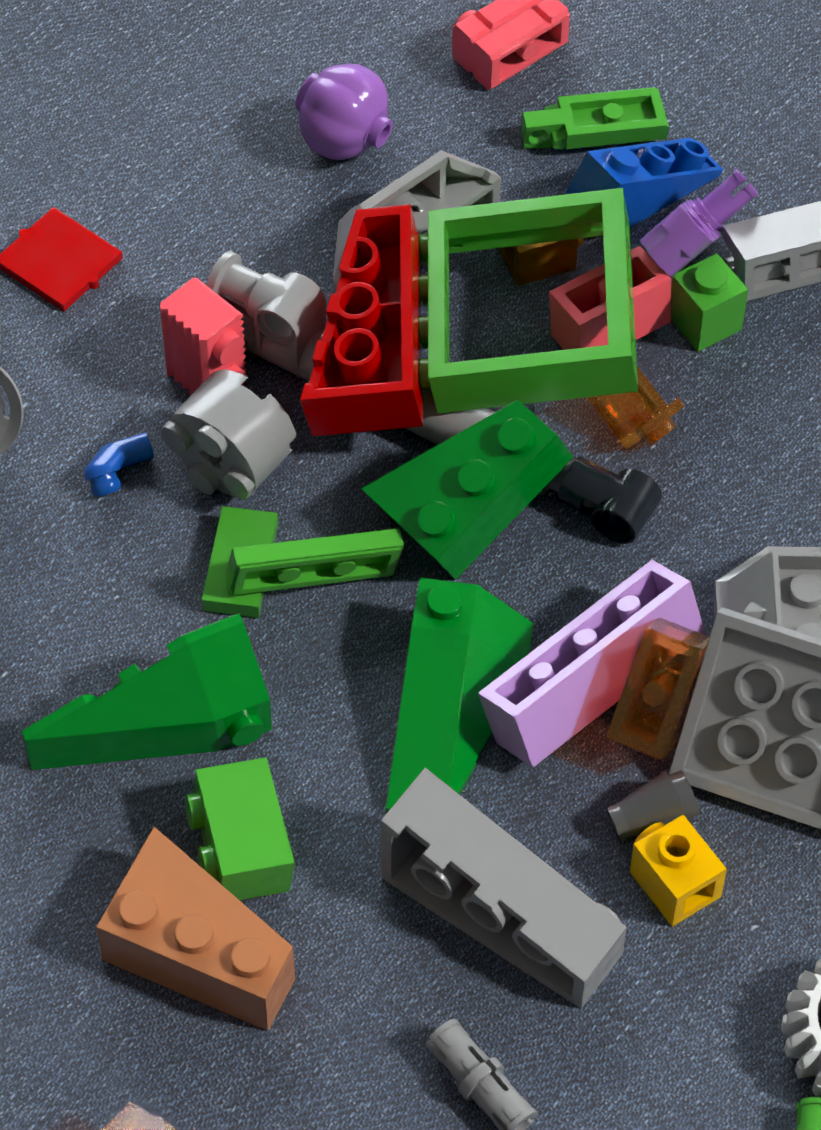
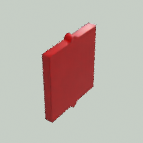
(59, 259)

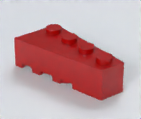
(371, 342)

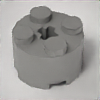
(229, 436)

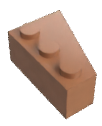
(195, 936)

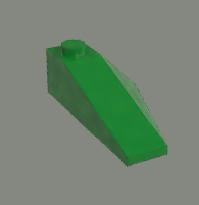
(455, 649)

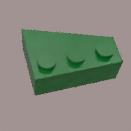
(471, 485)

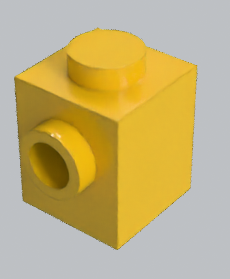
(677, 869)

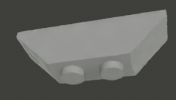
(433, 185)

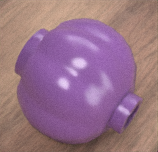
(343, 111)

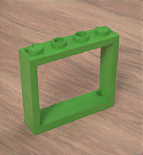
(536, 375)

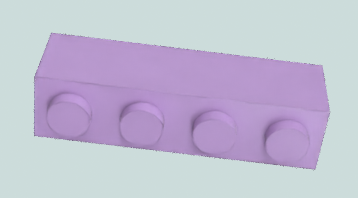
(583, 664)

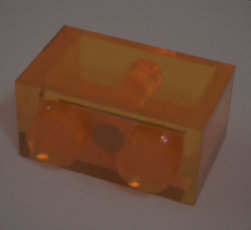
(659, 688)

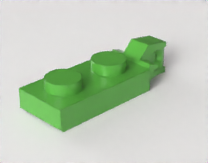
(597, 120)

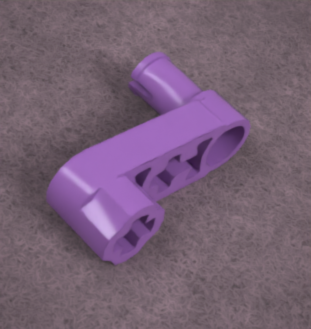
(695, 224)

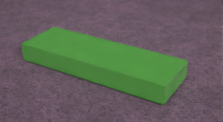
(313, 561)

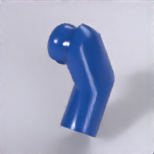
(113, 457)

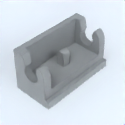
(776, 250)

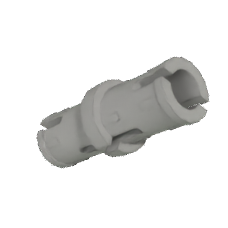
(480, 1077)

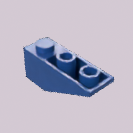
(648, 173)

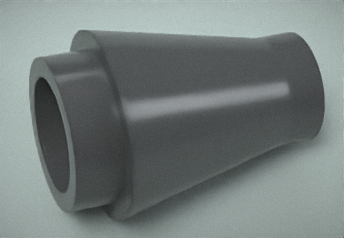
(656, 801)

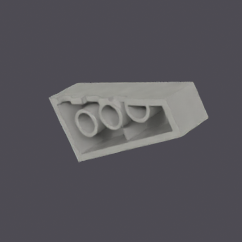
(497, 890)

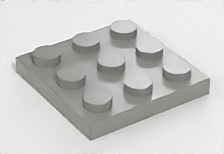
(756, 718)

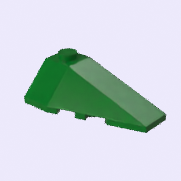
(185, 704)

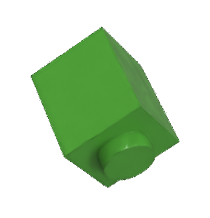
(708, 302)

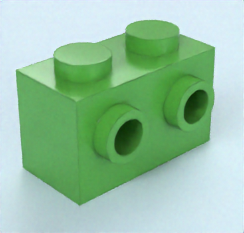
(241, 828)

